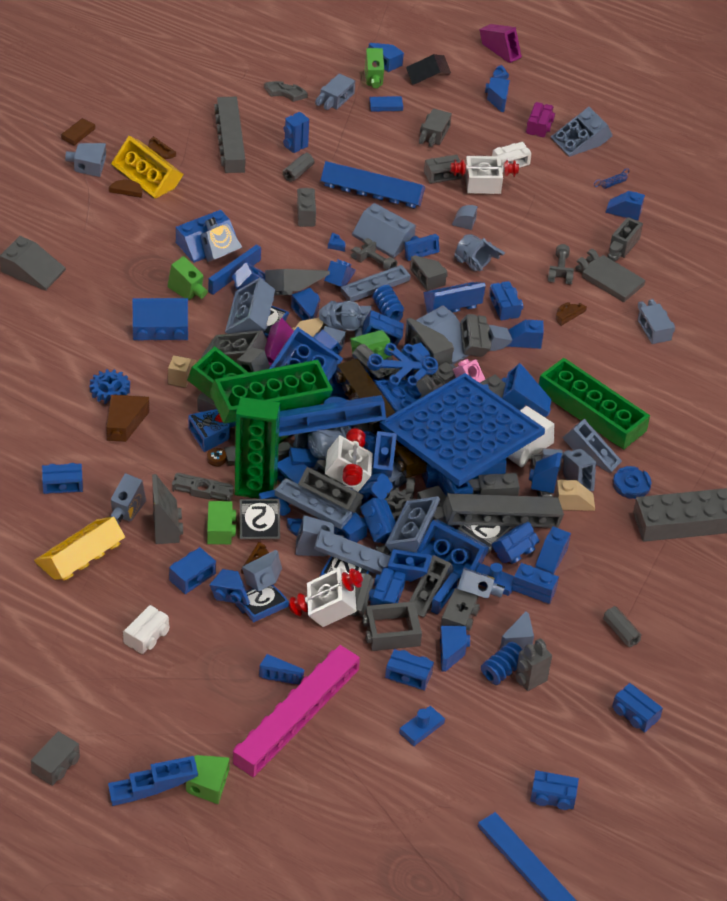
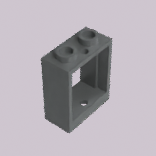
(393, 639)

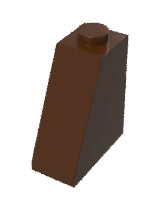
(125, 416)

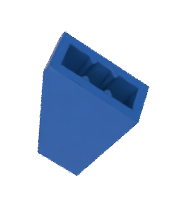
(524, 391)

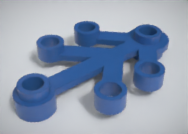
(404, 364)

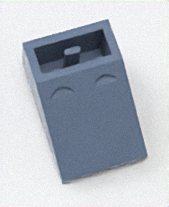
(582, 133)

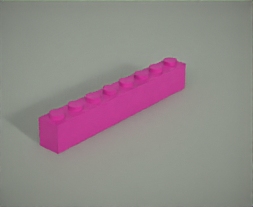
(295, 710)

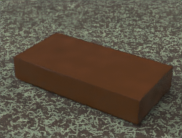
(78, 131)

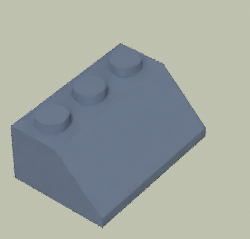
(385, 229)
(251, 307)
(412, 524)

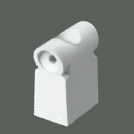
(521, 456)

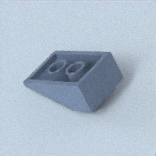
(446, 323)

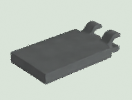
(609, 275)

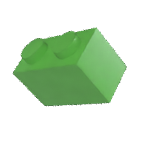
(220, 522)

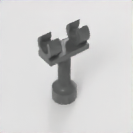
(369, 251)
(562, 253)

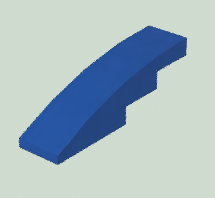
(156, 780)

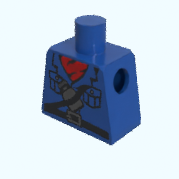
(209, 429)

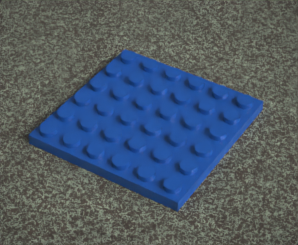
(462, 428)

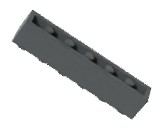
(230, 134)
(502, 510)

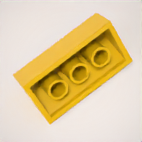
(146, 167)
(81, 548)

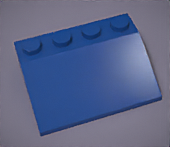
(305, 348)

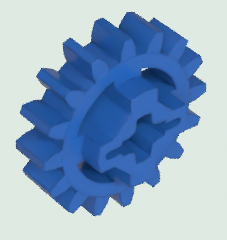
(109, 384)

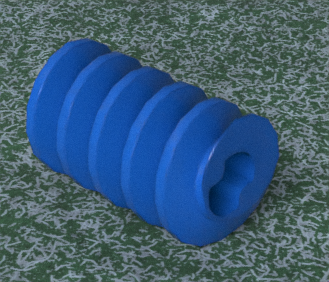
(388, 302)
(501, 663)

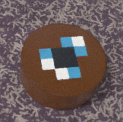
(216, 456)

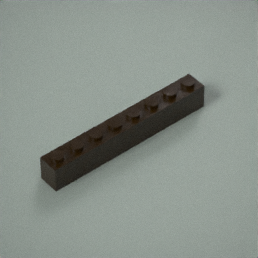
(359, 385)

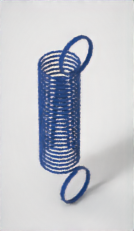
(614, 181)

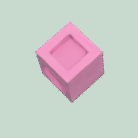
(471, 368)

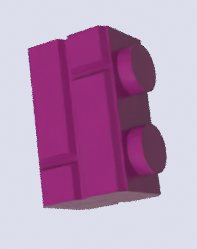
(540, 119)

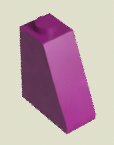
(502, 41)
(277, 337)

